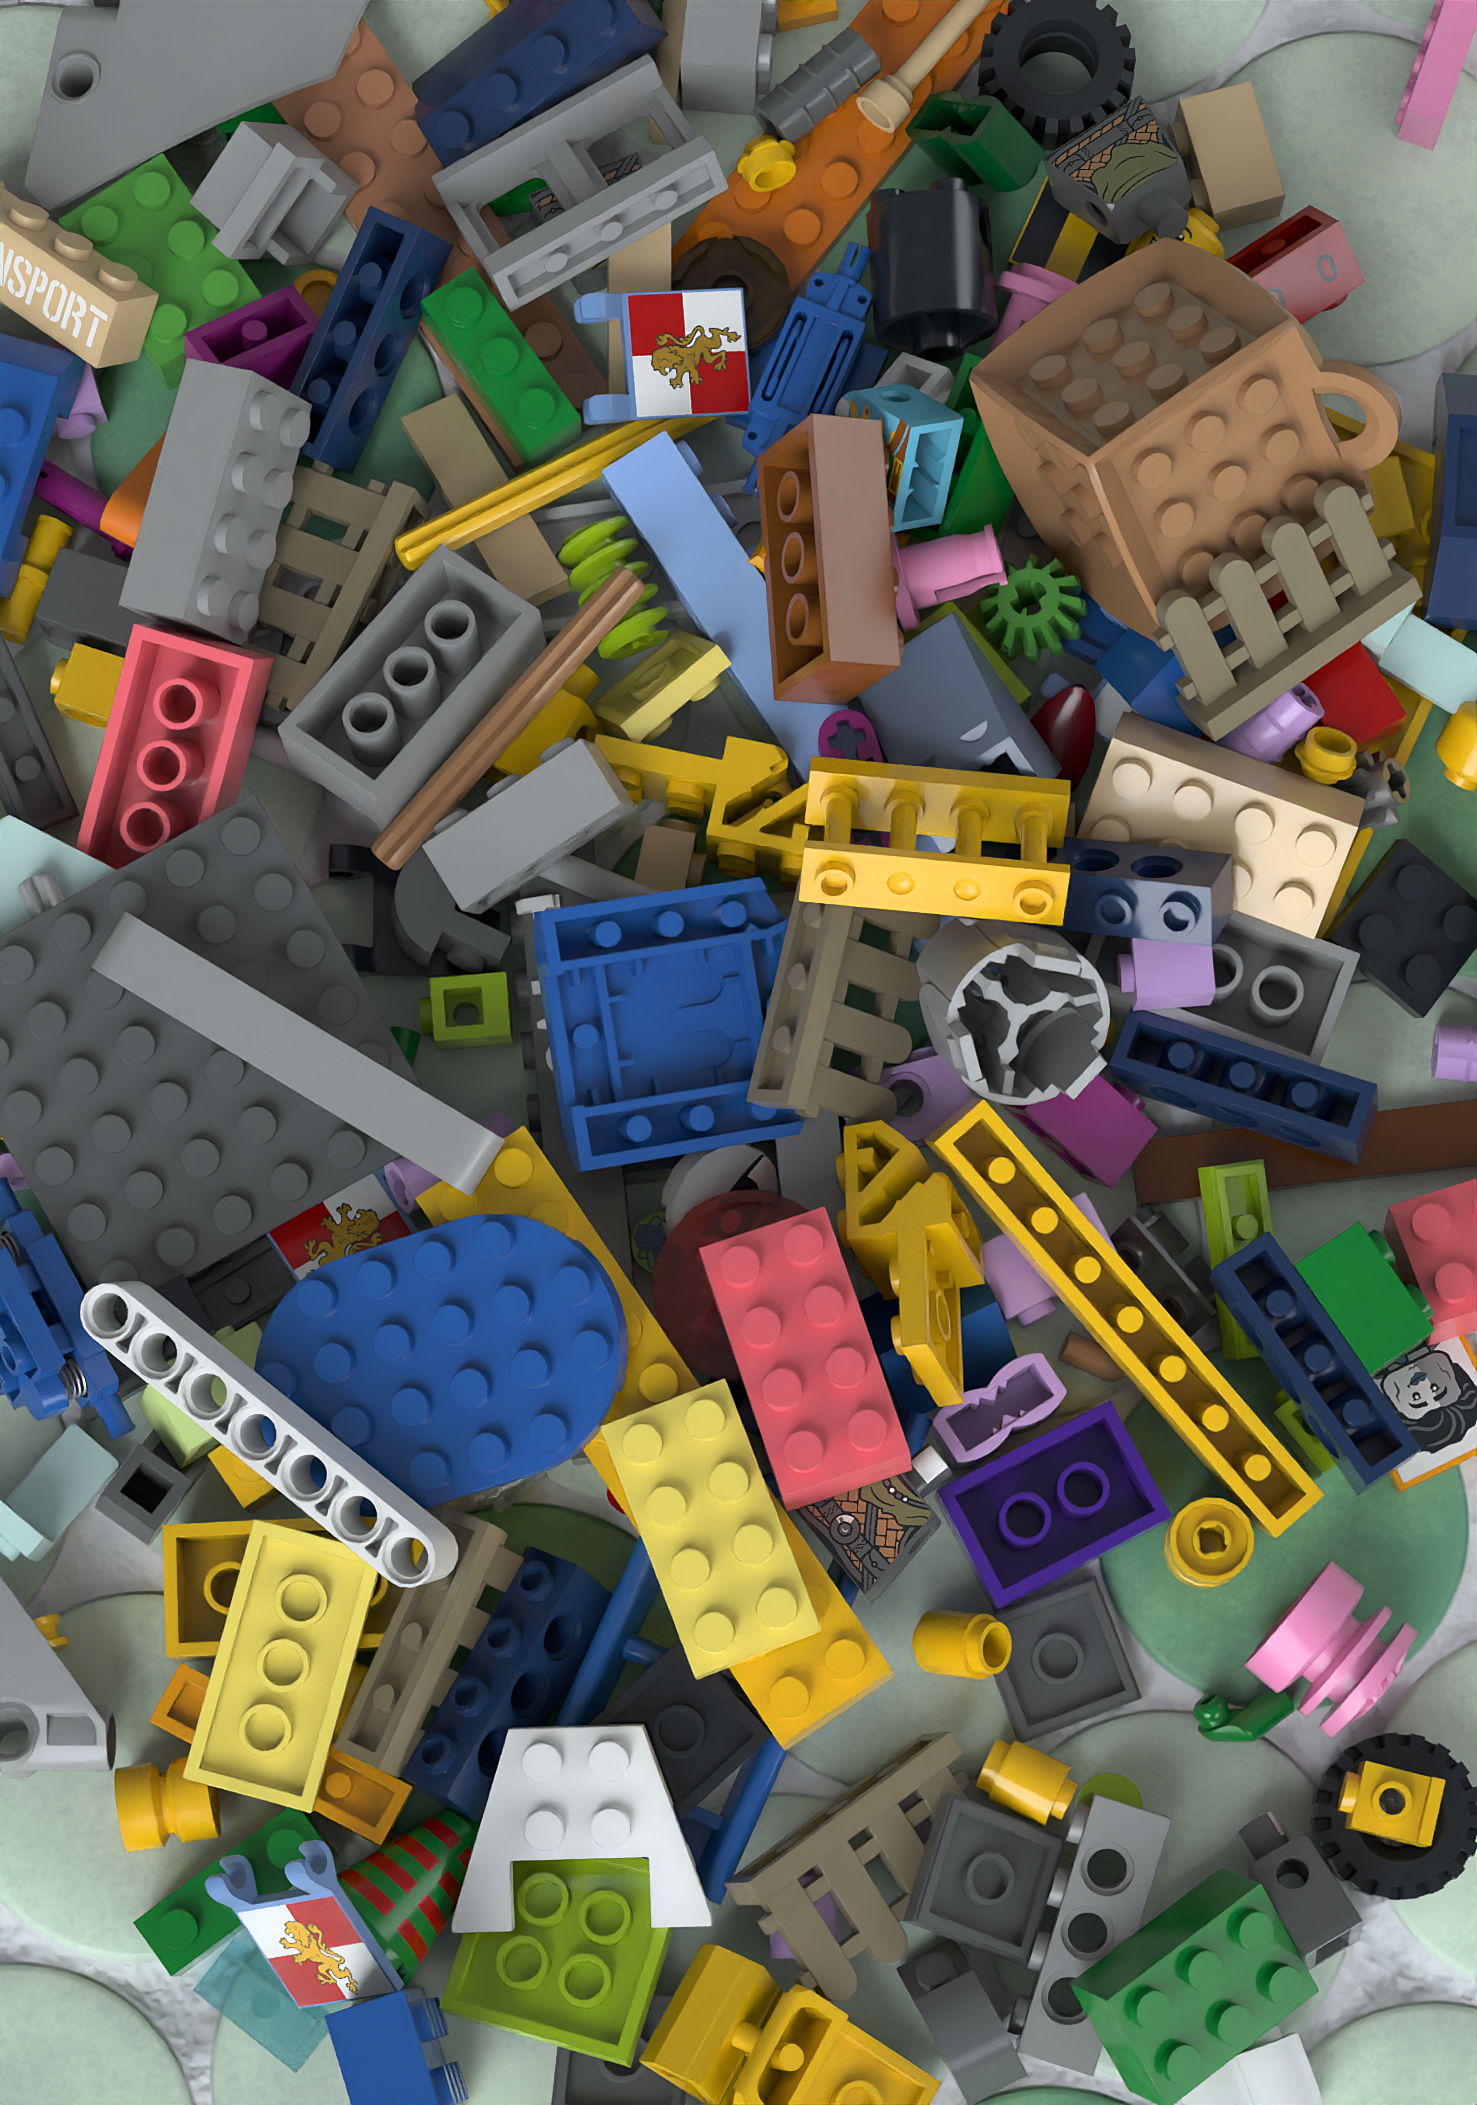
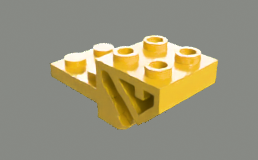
(744, 825)
(914, 1246)
(749, 2043)

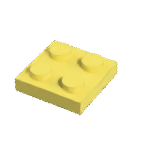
(657, 686)

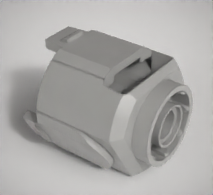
(1024, 1033)

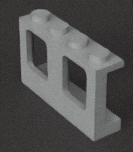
(596, 215)

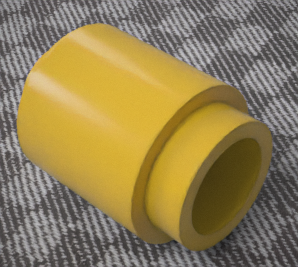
(961, 1644)
(1027, 1781)

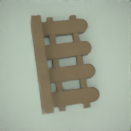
(354, 576)
(1301, 637)
(810, 1015)
(420, 1642)
(840, 1871)

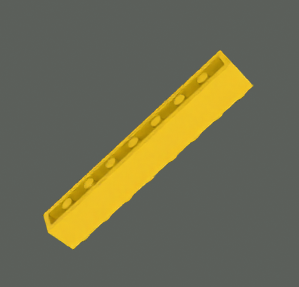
(1124, 1317)

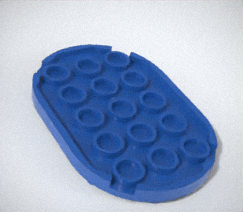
(453, 1355)

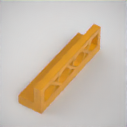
(350, 1790)

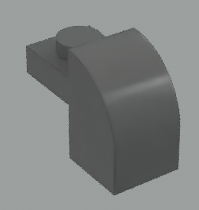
(427, 919)
(149, 1489)
(962, 2021)

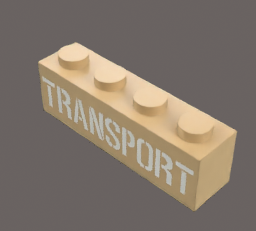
(69, 287)

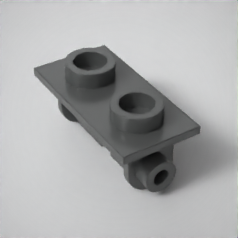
(1149, 1249)

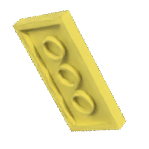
(710, 1529)
(282, 1667)

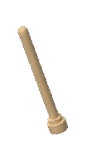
(888, 100)

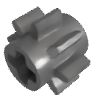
(1382, 785)

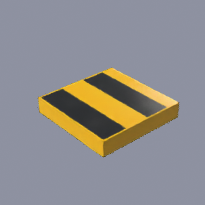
(1064, 242)

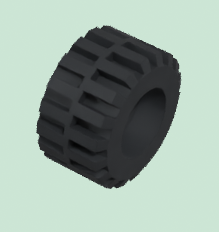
(1066, 28)

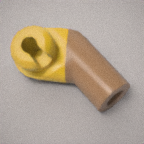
(1089, 1357)

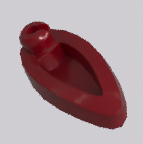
(1068, 730)

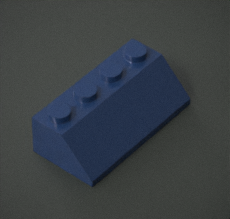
(526, 65)

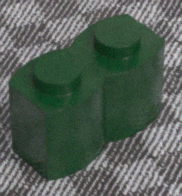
(976, 141)

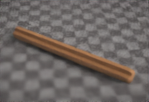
(508, 718)

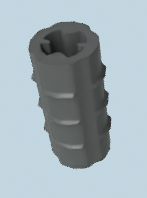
(818, 87)

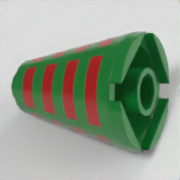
(412, 1887)

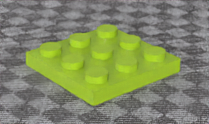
(574, 1964)

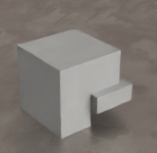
(272, 195)

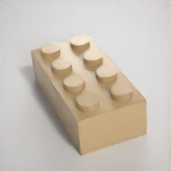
(1195, 795)

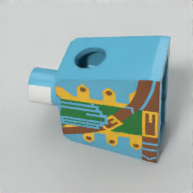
(920, 444)

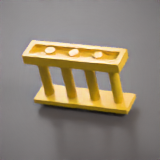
(938, 804)

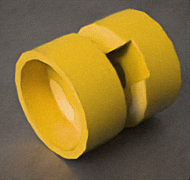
(1208, 1543)
(162, 1804)

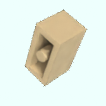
(1228, 156)

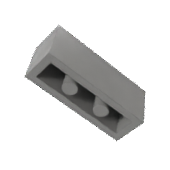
(527, 824)

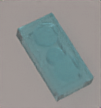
(256, 2001)

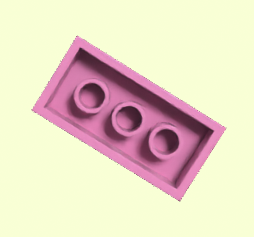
(1436, 71)

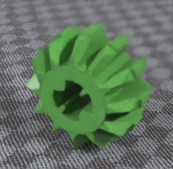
(1057, 616)

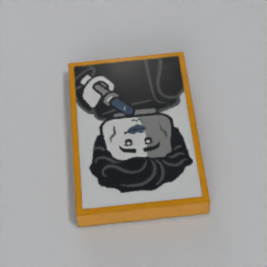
(1437, 1402)

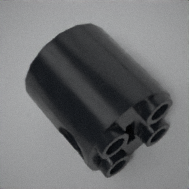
(931, 269)

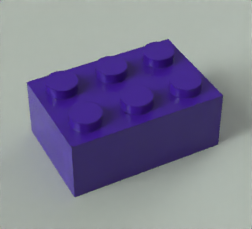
(1052, 1506)

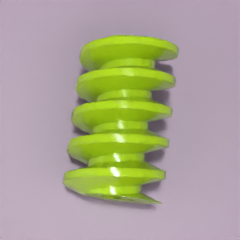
(592, 556)

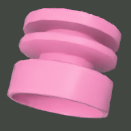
(1332, 1650)

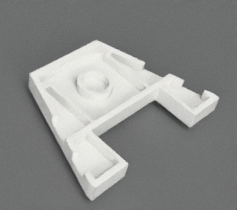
(579, 1798)

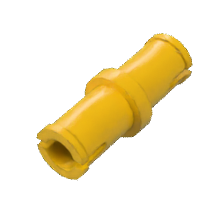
(44, 543)

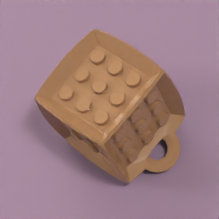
(1170, 425)

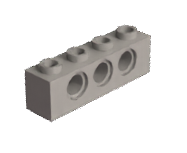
(1139, 1837)

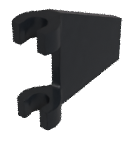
(386, 954)

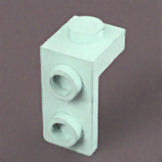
(1424, 660)
(54, 1494)

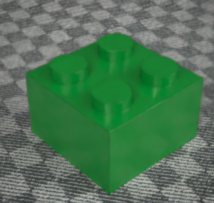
(1366, 1297)

